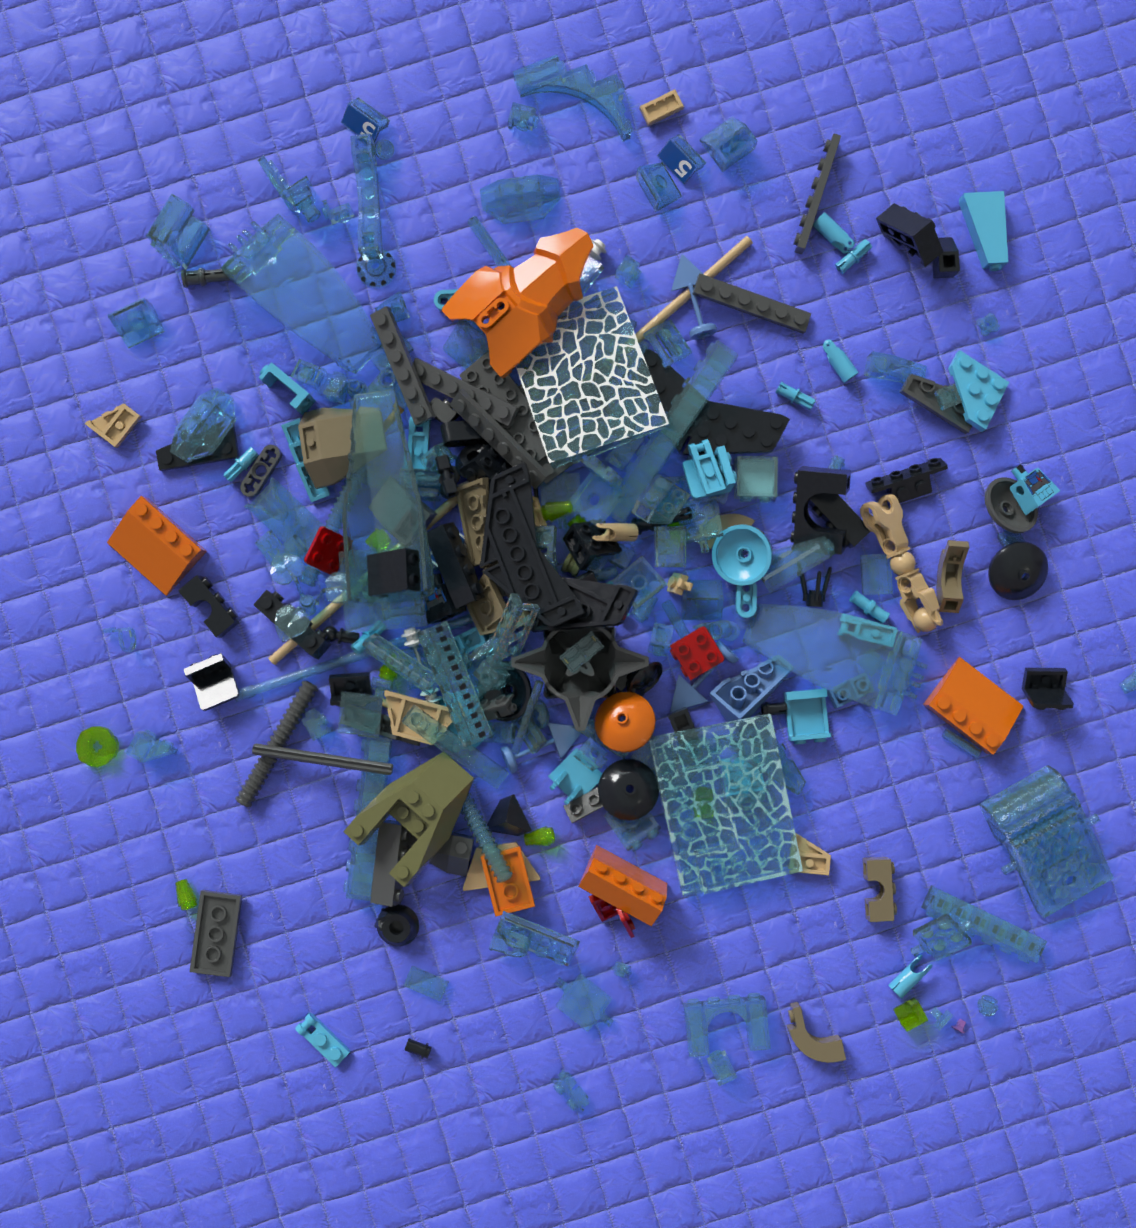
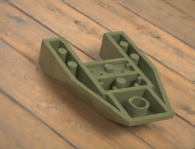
(425, 804)

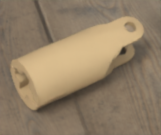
(617, 532)

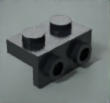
(349, 683)

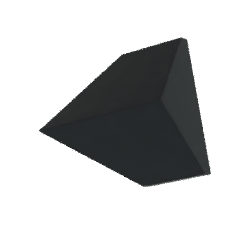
(509, 818)

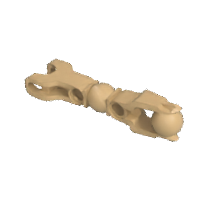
(889, 531)

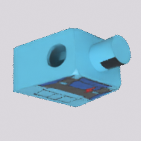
(1032, 488)

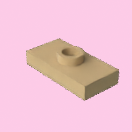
(661, 107)

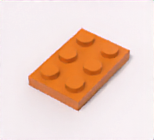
(513, 893)

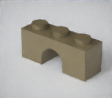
(881, 906)

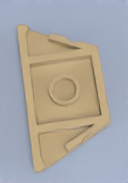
(400, 704)
(476, 876)

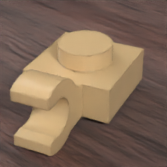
(678, 583)

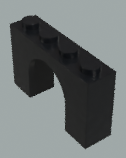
(811, 482)

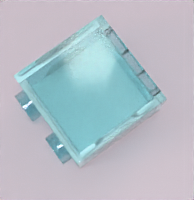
(756, 478)

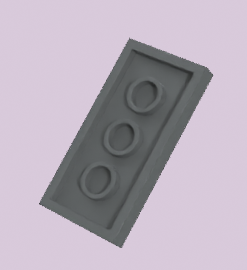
(216, 933)

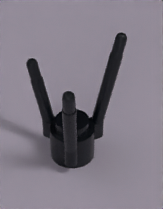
(815, 597)

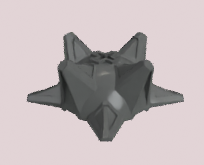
(587, 683)

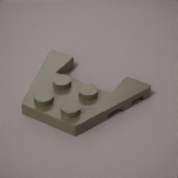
(488, 611)

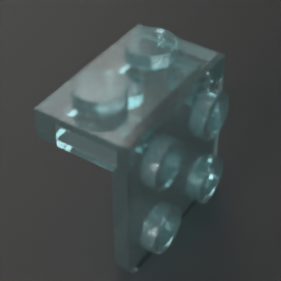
(466, 343)

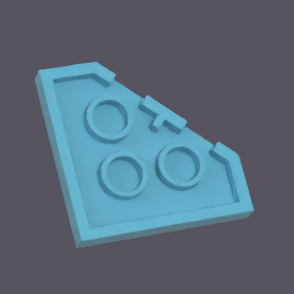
(978, 389)

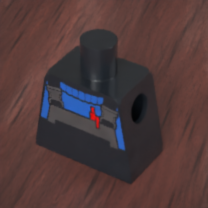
(440, 605)

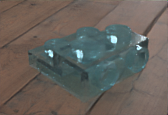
(633, 832)

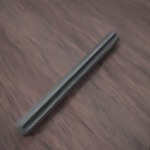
(322, 759)

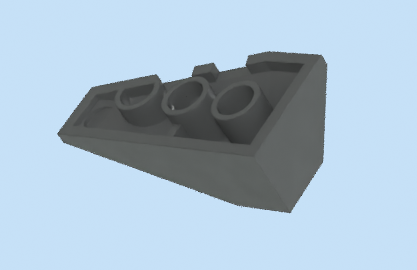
(454, 855)

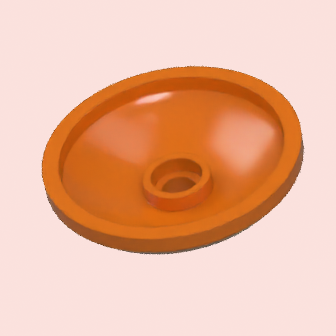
(634, 730)

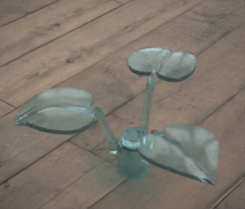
(292, 621)

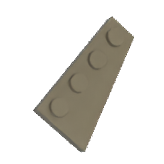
(473, 510)

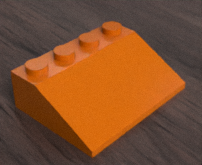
(155, 545)
(974, 706)
(624, 885)

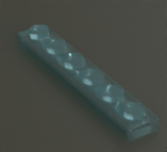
(451, 745)

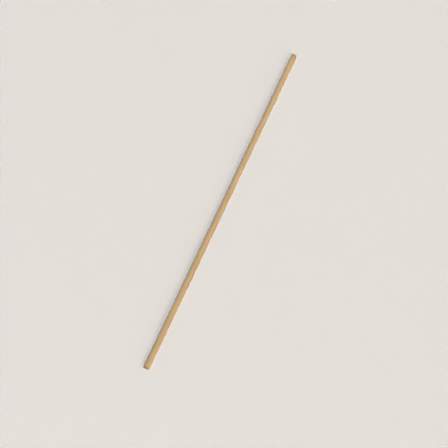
(451, 503)

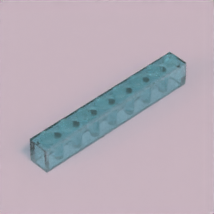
(369, 786)

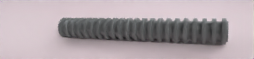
(279, 739)

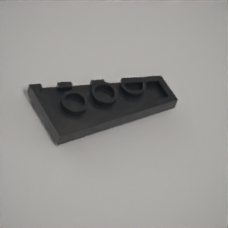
(225, 451)

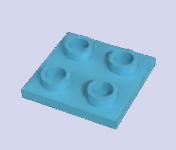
(574, 777)

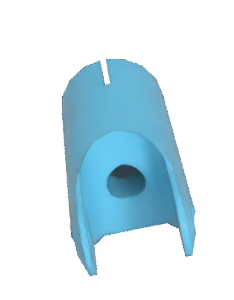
(833, 233)
(839, 361)
(908, 979)

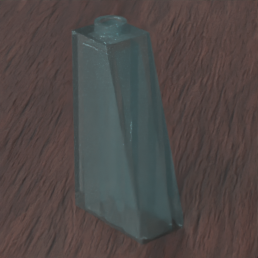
(795, 560)

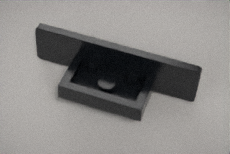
(908, 482)

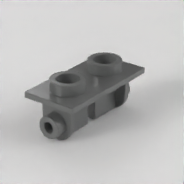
(501, 704)
(583, 805)

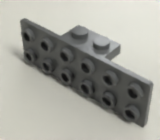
(524, 427)

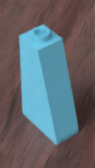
(987, 226)

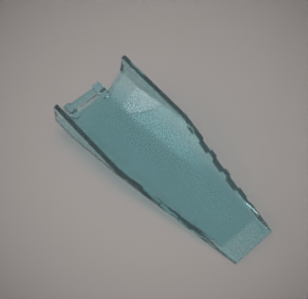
(382, 502)

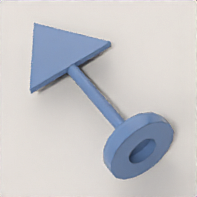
(686, 277)
(687, 695)
(562, 736)

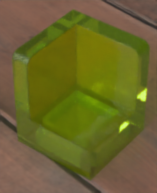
(910, 1014)

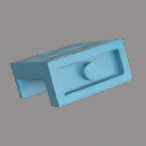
(302, 401)
(807, 715)

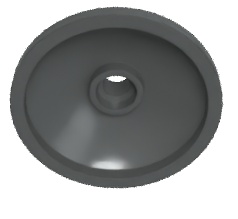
(1005, 508)

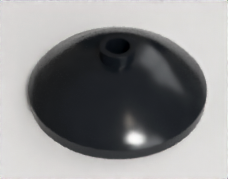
(1009, 566)
(521, 689)
(613, 789)

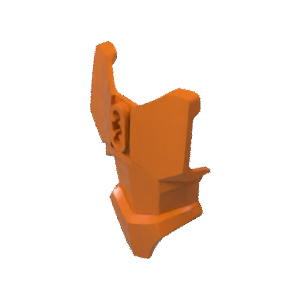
(532, 297)

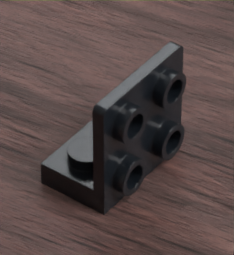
(583, 546)

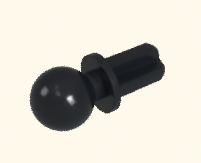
(342, 636)

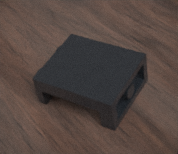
(393, 572)

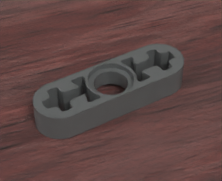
(258, 486)

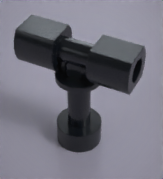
(447, 480)

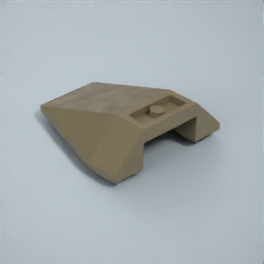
(326, 444)

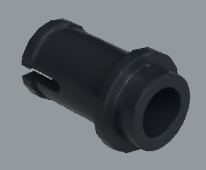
(774, 708)
(418, 1048)

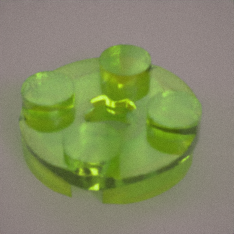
(87, 753)

